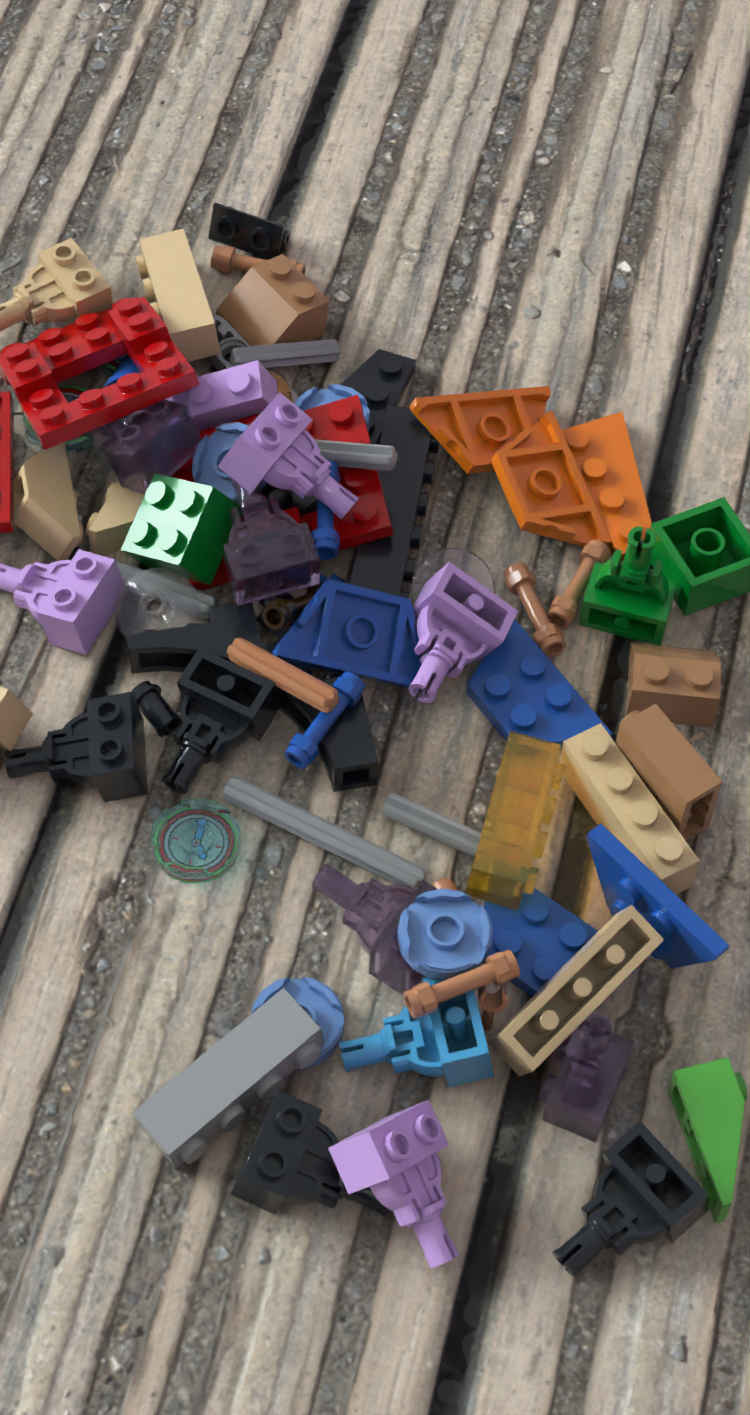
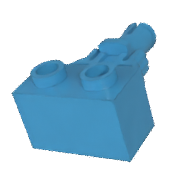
(433, 1045)

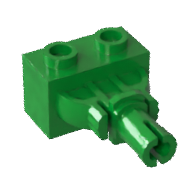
(629, 595)

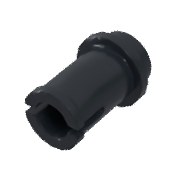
(155, 708)

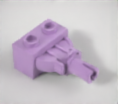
(286, 457)
(67, 596)
(457, 625)
(403, 1172)

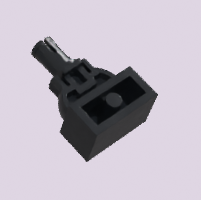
(218, 714)
(93, 750)
(293, 1161)
(635, 1201)

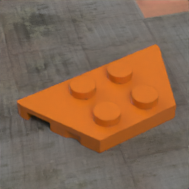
(480, 422)
(548, 486)

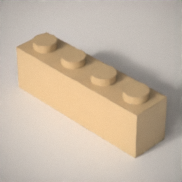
(178, 293)
(626, 806)
(575, 991)

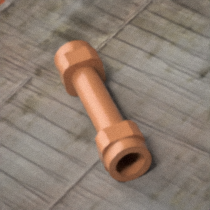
(226, 259)
(565, 607)
(547, 635)
(497, 969)

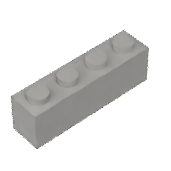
(230, 1079)

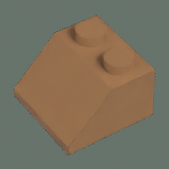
(275, 305)
(677, 679)

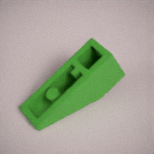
(710, 1113)

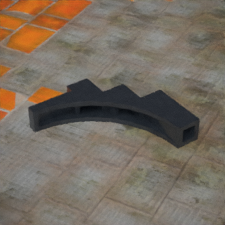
(345, 748)

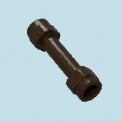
(283, 613)

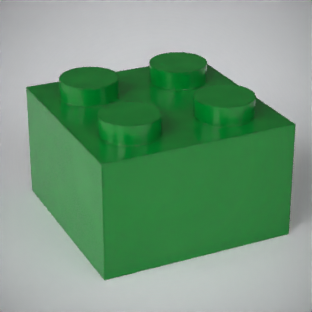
(181, 528)
(705, 554)

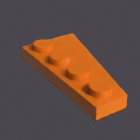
(611, 476)

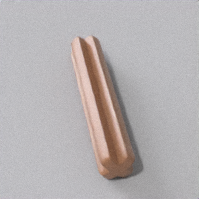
(283, 675)

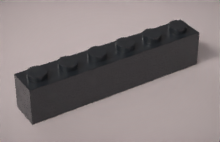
(386, 562)

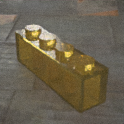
(514, 821)

